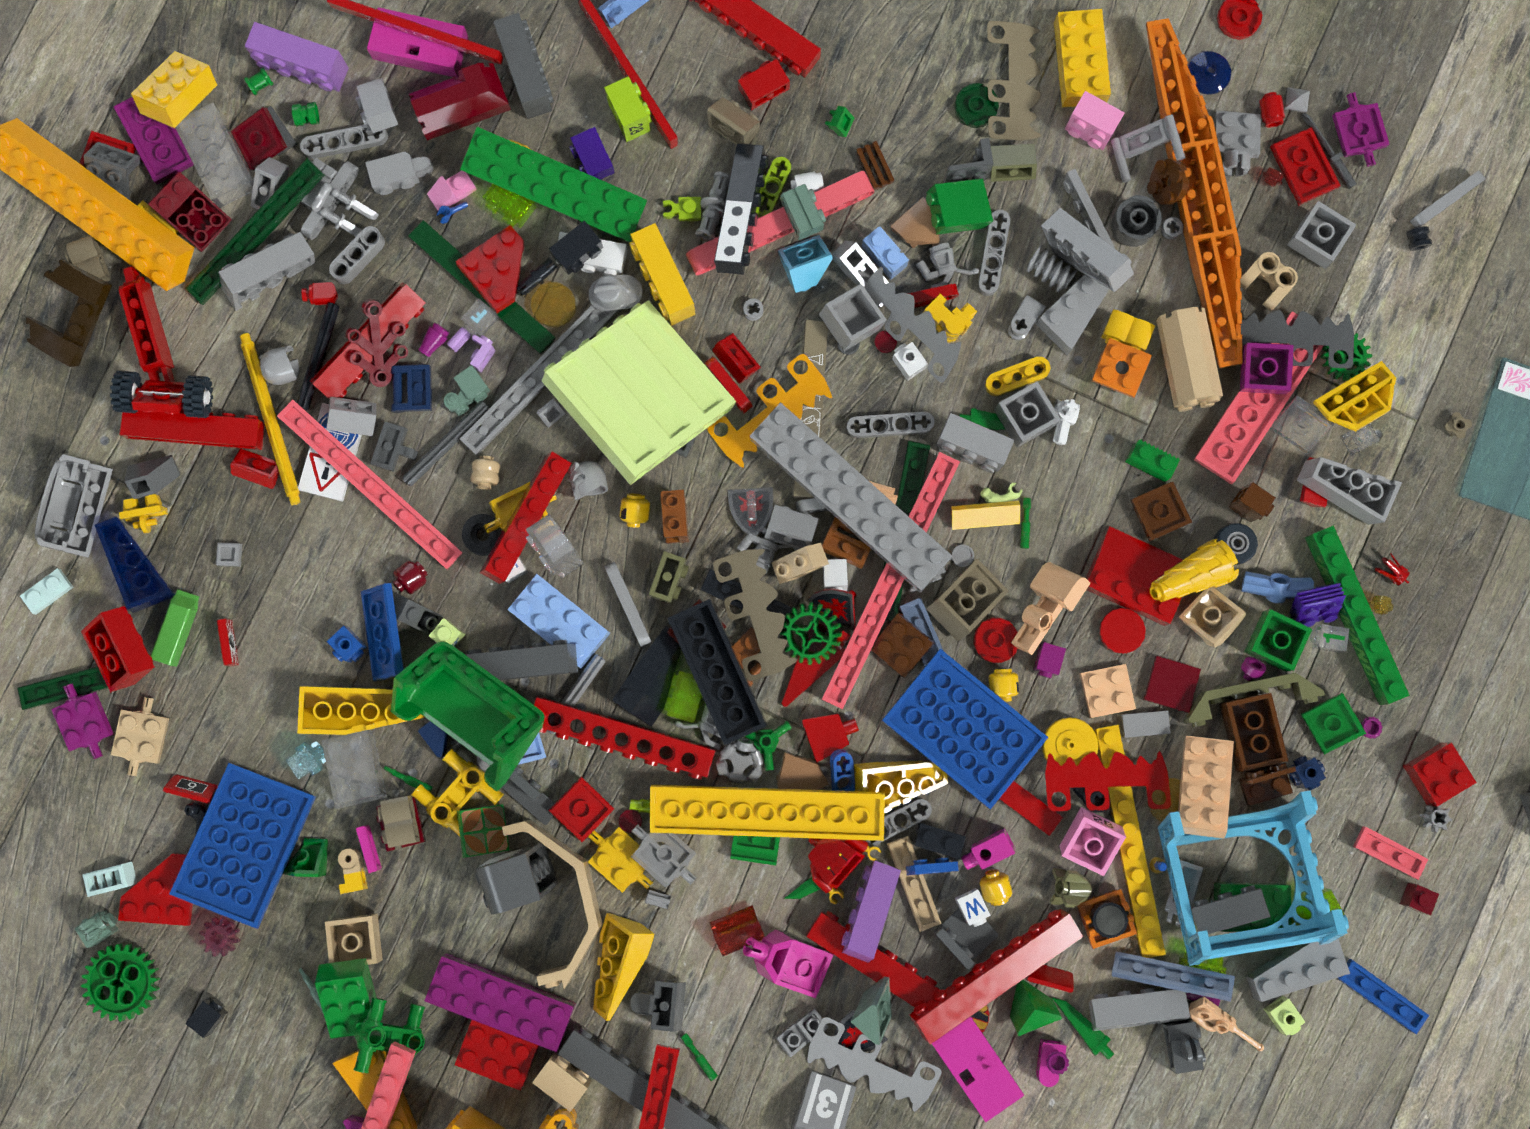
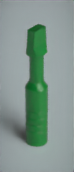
(1025, 525)
(409, 780)
(700, 1059)

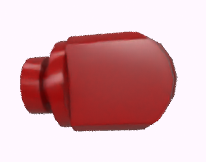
(320, 293)

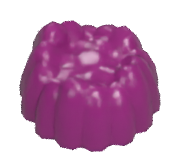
(1372, 727)
(1057, 1062)

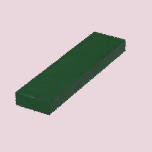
(53, 691)

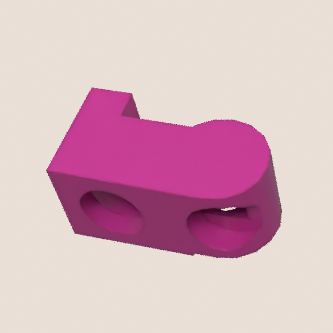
(1043, 1074)

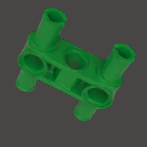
(385, 1034)

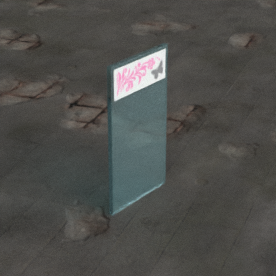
(1501, 455)

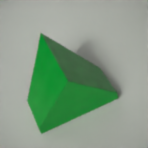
(309, 859)
(1032, 1009)

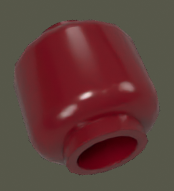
(409, 577)

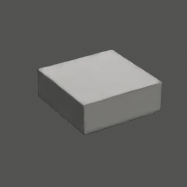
(229, 554)

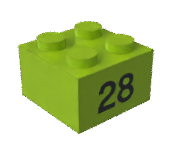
(628, 109)

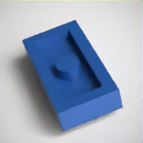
(940, 866)

